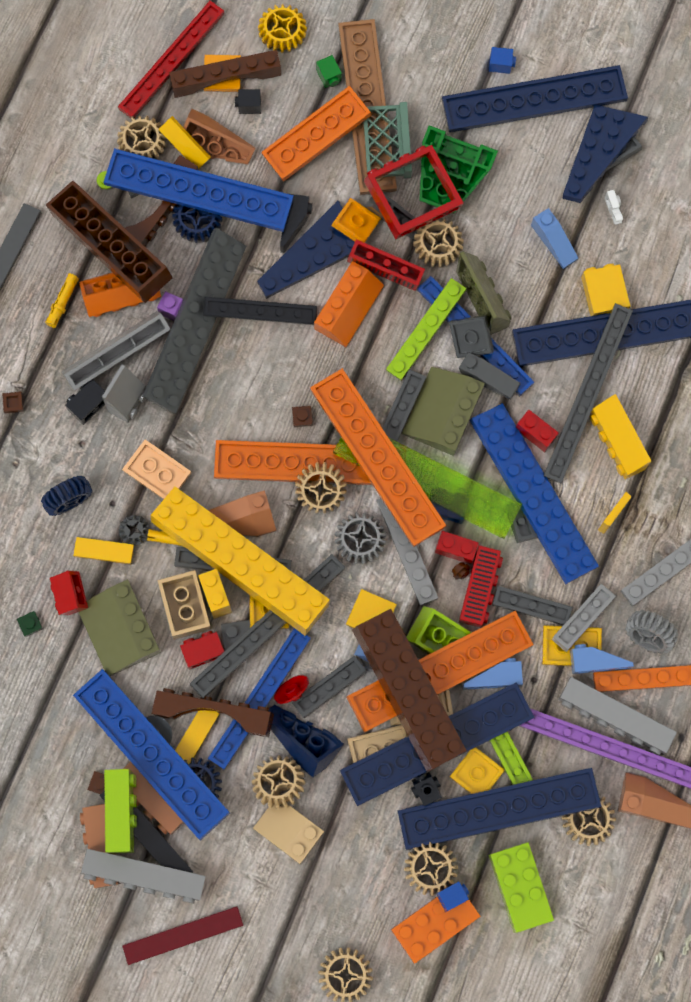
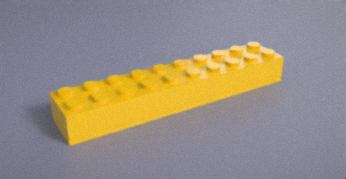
(240, 560)

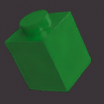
(329, 71)

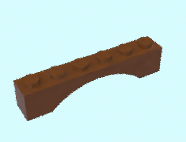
(193, 79)
(146, 229)
(173, 706)

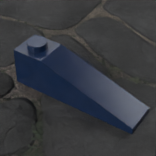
(306, 744)

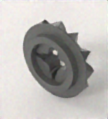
(136, 538)

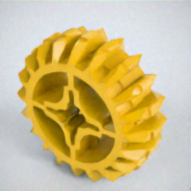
(285, 19)

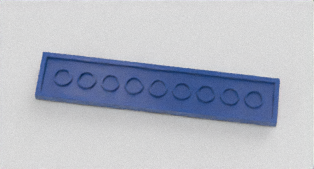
(198, 190)
(535, 493)
(151, 754)

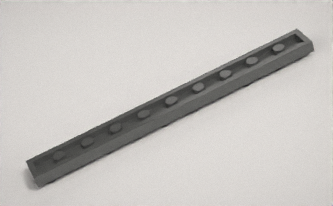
(587, 393)
(259, 634)

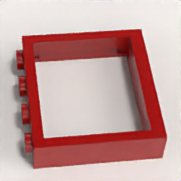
(401, 230)

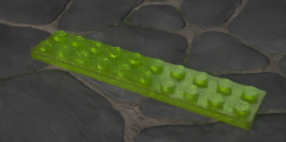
(454, 490)

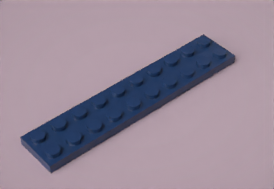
(534, 98)
(581, 335)
(401, 762)
(499, 808)

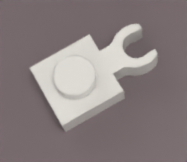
(613, 203)

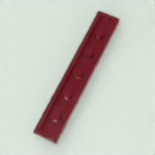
(182, 935)

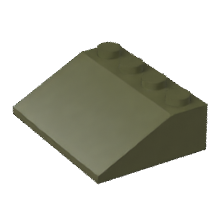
(481, 292)
(443, 409)
(119, 629)

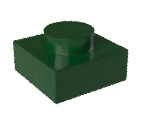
(29, 624)

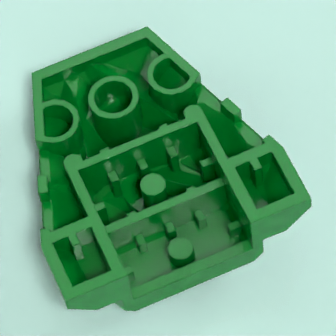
(462, 162)

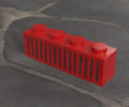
(386, 265)
(479, 587)

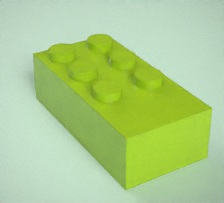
(119, 811)
(521, 887)

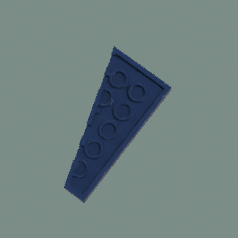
(601, 145)

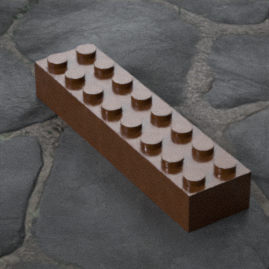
(109, 241)
(409, 690)

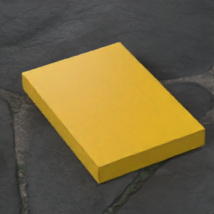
(555, 655)

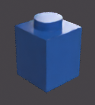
(501, 60)
(453, 896)

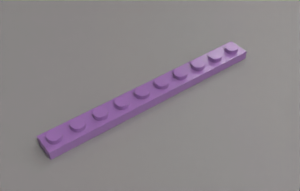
(609, 748)

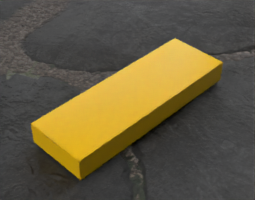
(184, 142)
(103, 550)
(196, 734)

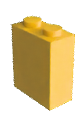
(604, 289)
(215, 593)

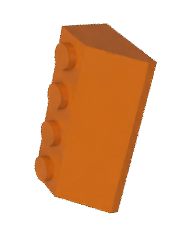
(108, 294)
(348, 304)

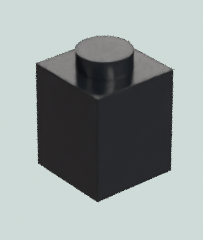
(248, 101)

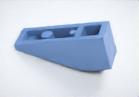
(554, 238)
(590, 660)
(499, 676)

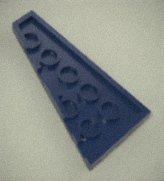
(312, 253)

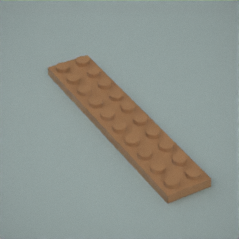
(364, 76)

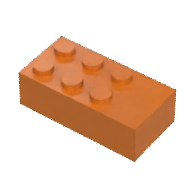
(432, 927)

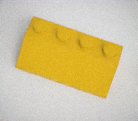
(620, 437)

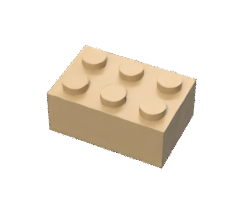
(184, 605)

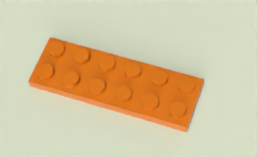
(316, 133)

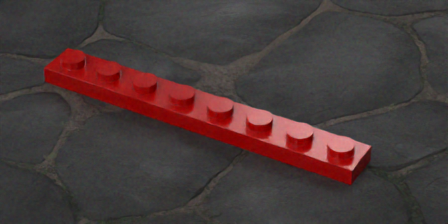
(171, 59)

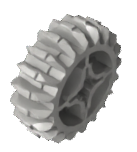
(357, 554)
(651, 631)

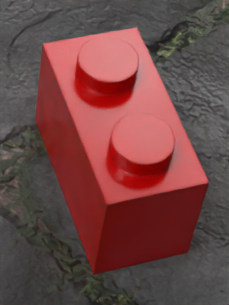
(537, 430)
(456, 547)
(68, 593)
(202, 650)

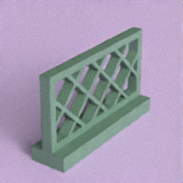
(402, 134)

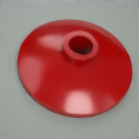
(291, 689)

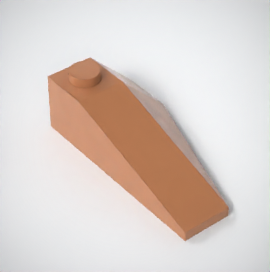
(217, 139)
(247, 515)
(651, 801)

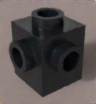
(426, 788)

